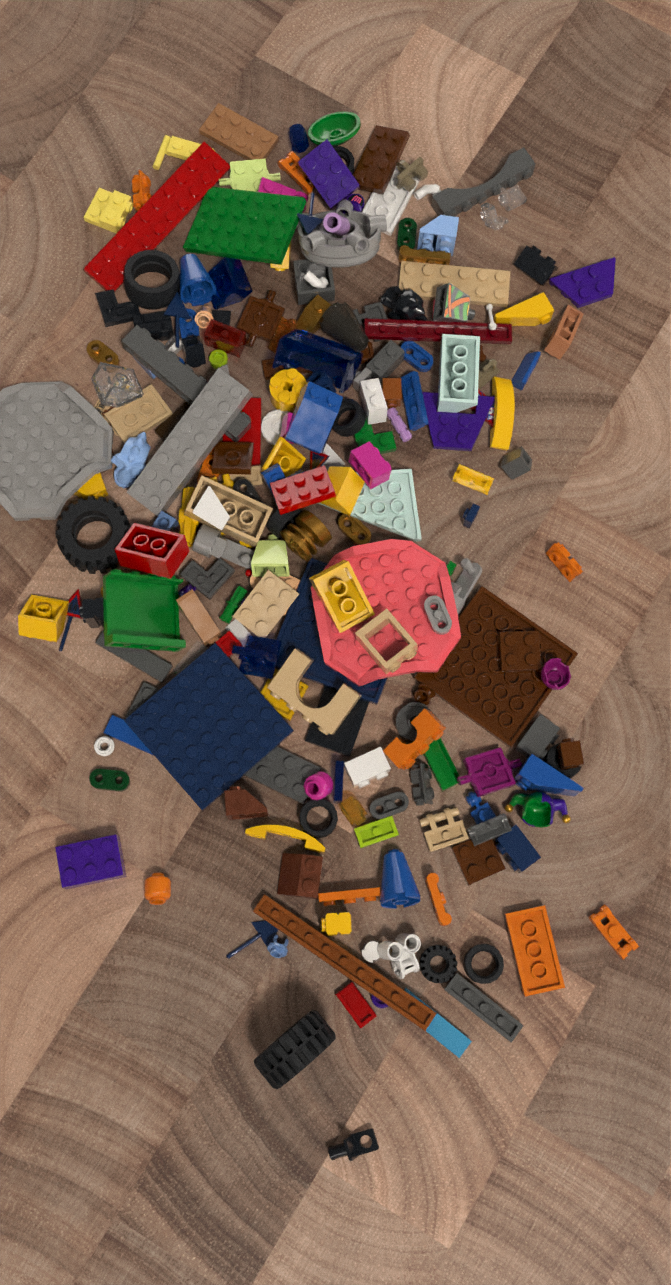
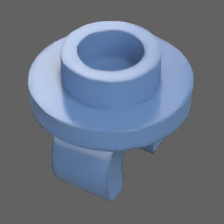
(276, 949)

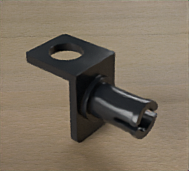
(352, 1146)

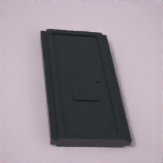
(346, 735)

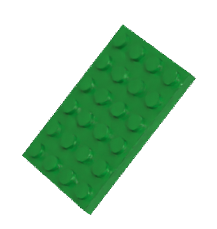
(244, 225)

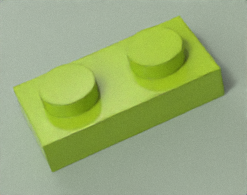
(376, 832)

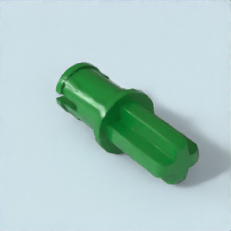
(233, 604)

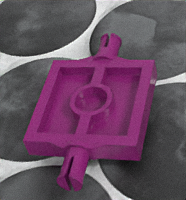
(489, 772)

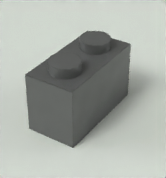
(386, 361)
(538, 737)

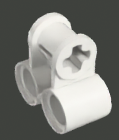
(402, 957)

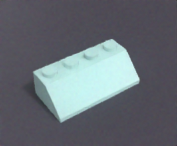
(458, 372)

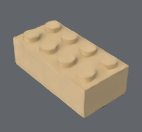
(246, 514)

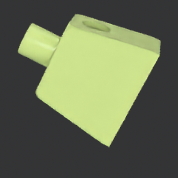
(270, 556)

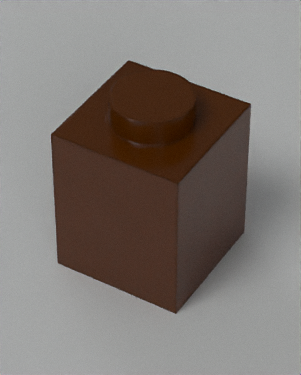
(570, 754)

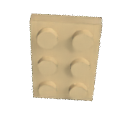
(139, 414)
(265, 604)

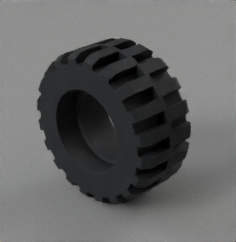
(76, 519)
(295, 1049)

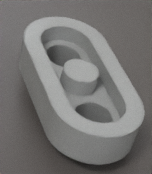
(438, 615)

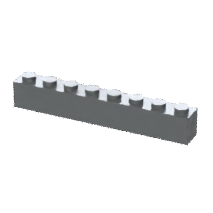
(175, 374)

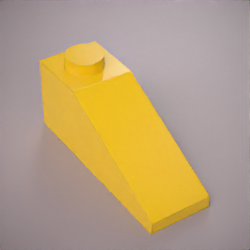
(527, 313)

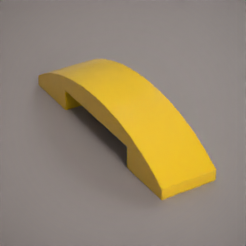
(503, 413)
(261, 833)

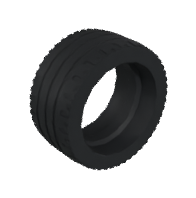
(151, 261)

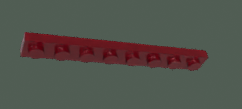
(432, 331)

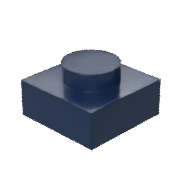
(470, 515)

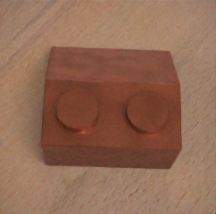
(243, 805)
(300, 875)

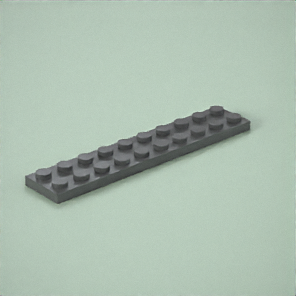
(277, 770)

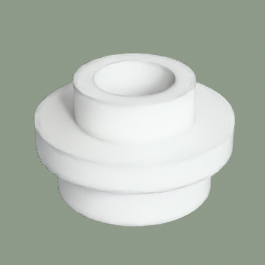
(101, 740)

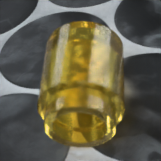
(353, 811)

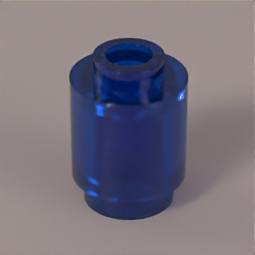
(298, 138)

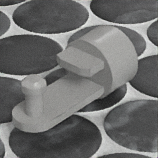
(210, 542)
(465, 582)

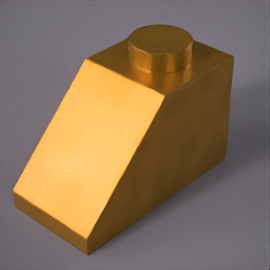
(312, 315)

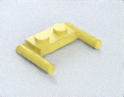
(176, 148)

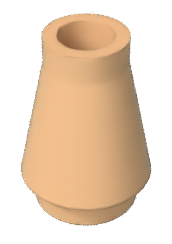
(203, 317)

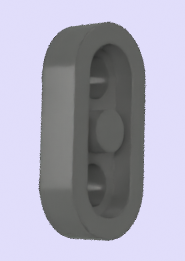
(388, 805)

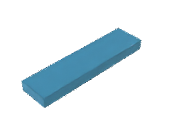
(446, 1033)

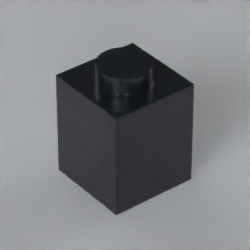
(193, 351)

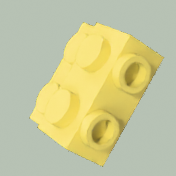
(109, 210)

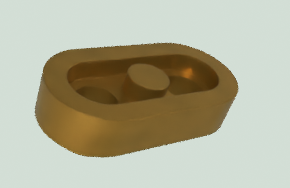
(102, 353)
(356, 529)

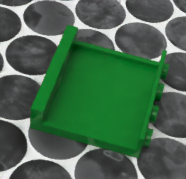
(141, 611)

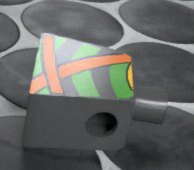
(452, 305)

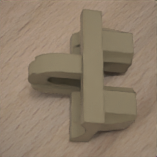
(408, 172)

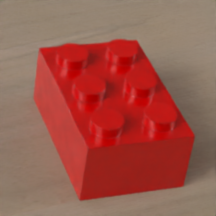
(152, 550)

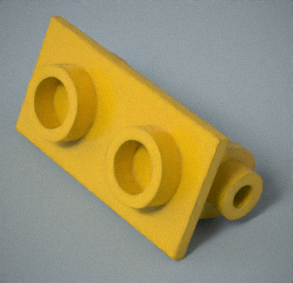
(473, 479)

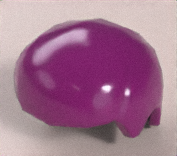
(555, 674)

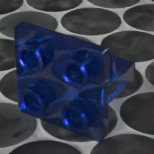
(258, 656)

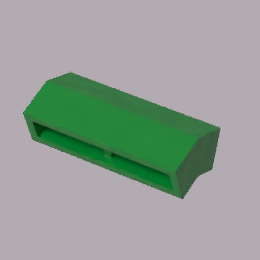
(441, 765)

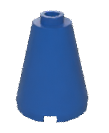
(195, 282)
(397, 882)

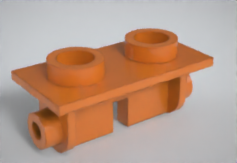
(141, 184)
(559, 556)

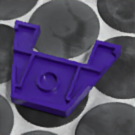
(455, 430)

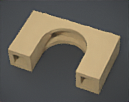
(286, 686)

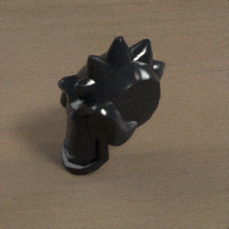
(403, 304)

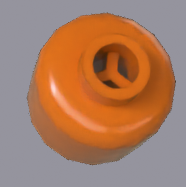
(157, 889)

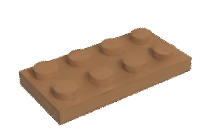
(238, 134)

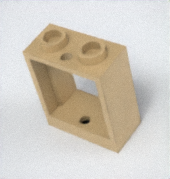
(375, 626)

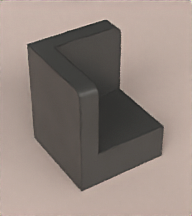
(516, 463)

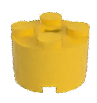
(281, 384)

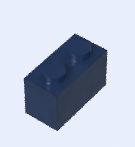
(517, 849)

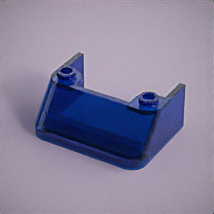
(320, 354)

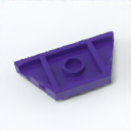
(587, 283)

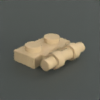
(446, 835)

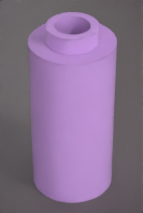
(336, 224)

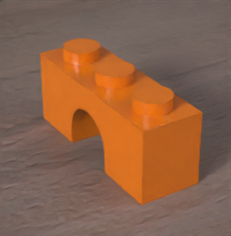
(428, 730)

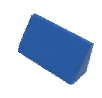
(525, 370)

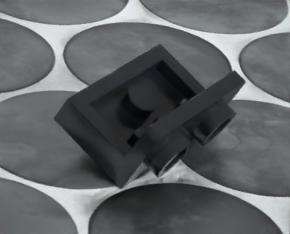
(535, 264)

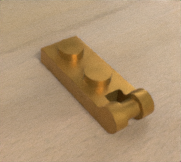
(423, 256)

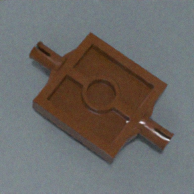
(260, 318)

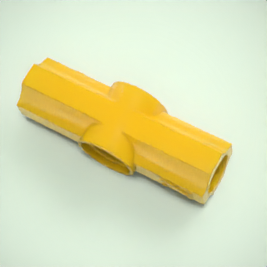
(187, 525)

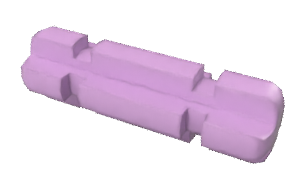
(399, 424)

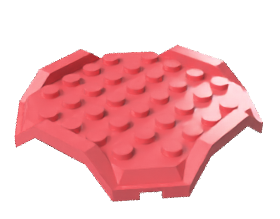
(394, 578)

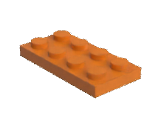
(534, 951)

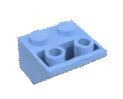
(439, 234)

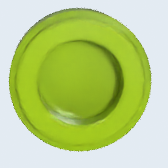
(218, 358)

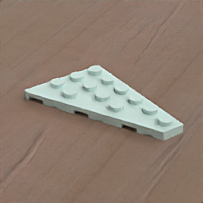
(390, 505)

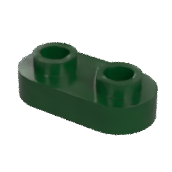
(407, 233)
(109, 780)

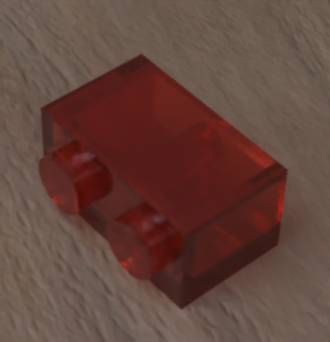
(225, 338)

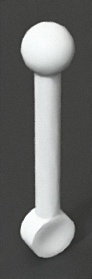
(492, 326)

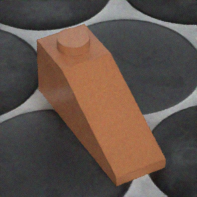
(564, 332)

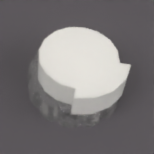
(171, 345)
(370, 951)

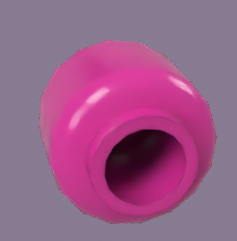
(318, 785)

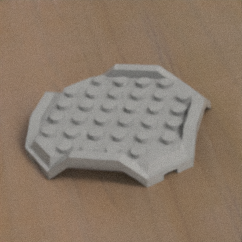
(48, 447)

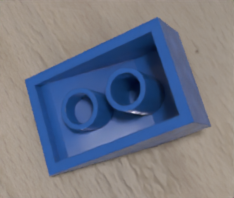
(313, 417)
(541, 777)

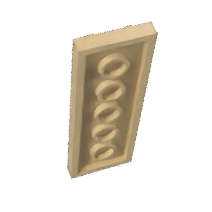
(481, 284)

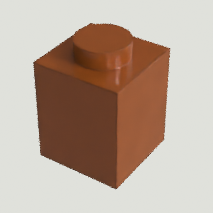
(392, 391)

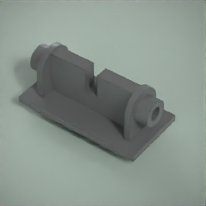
(423, 793)
(489, 829)

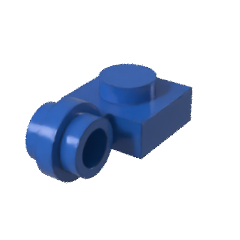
(482, 812)

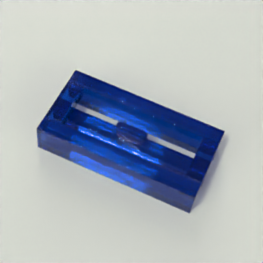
(338, 793)

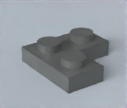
(207, 582)

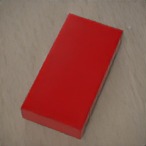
(356, 1005)

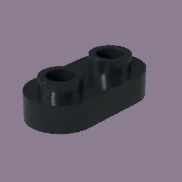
(250, 492)

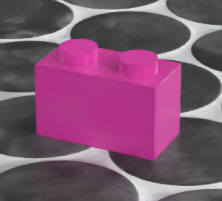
(370, 465)

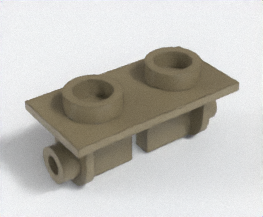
(487, 371)

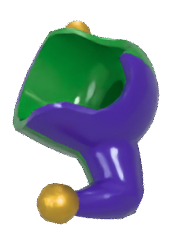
(538, 808)

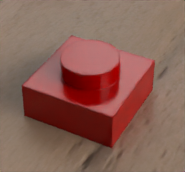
(226, 643)

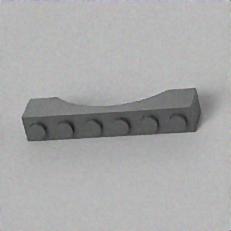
(454, 201)

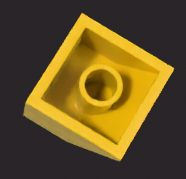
(43, 618)

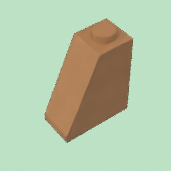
(198, 618)

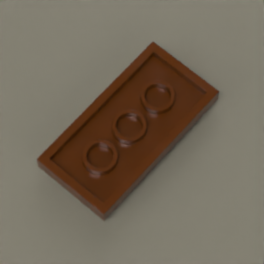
(380, 158)

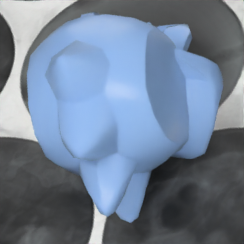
(131, 460)

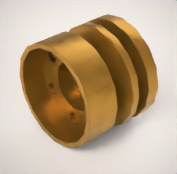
(309, 532)

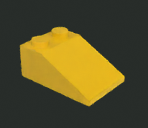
(342, 595)

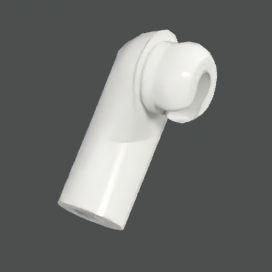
(427, 189)
(314, 281)

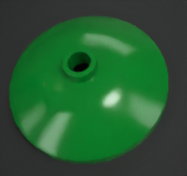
(335, 127)

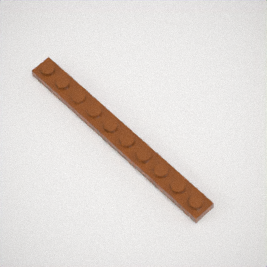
(345, 962)

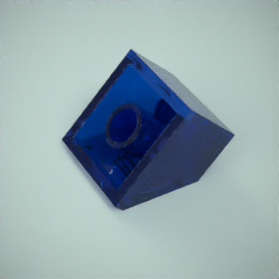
(230, 283)

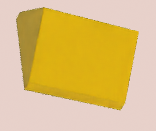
(286, 456)
(347, 488)

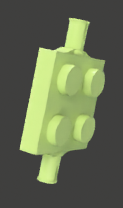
(247, 175)

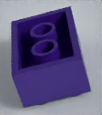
(328, 174)
(90, 861)

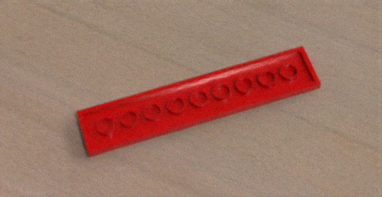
(158, 215)

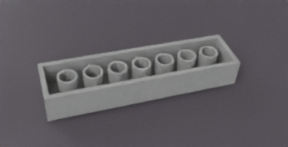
(190, 442)

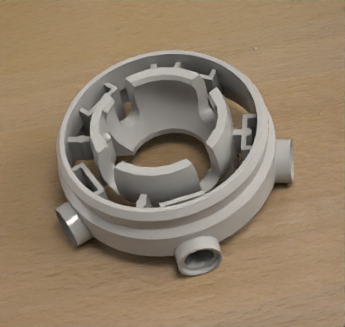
(347, 250)

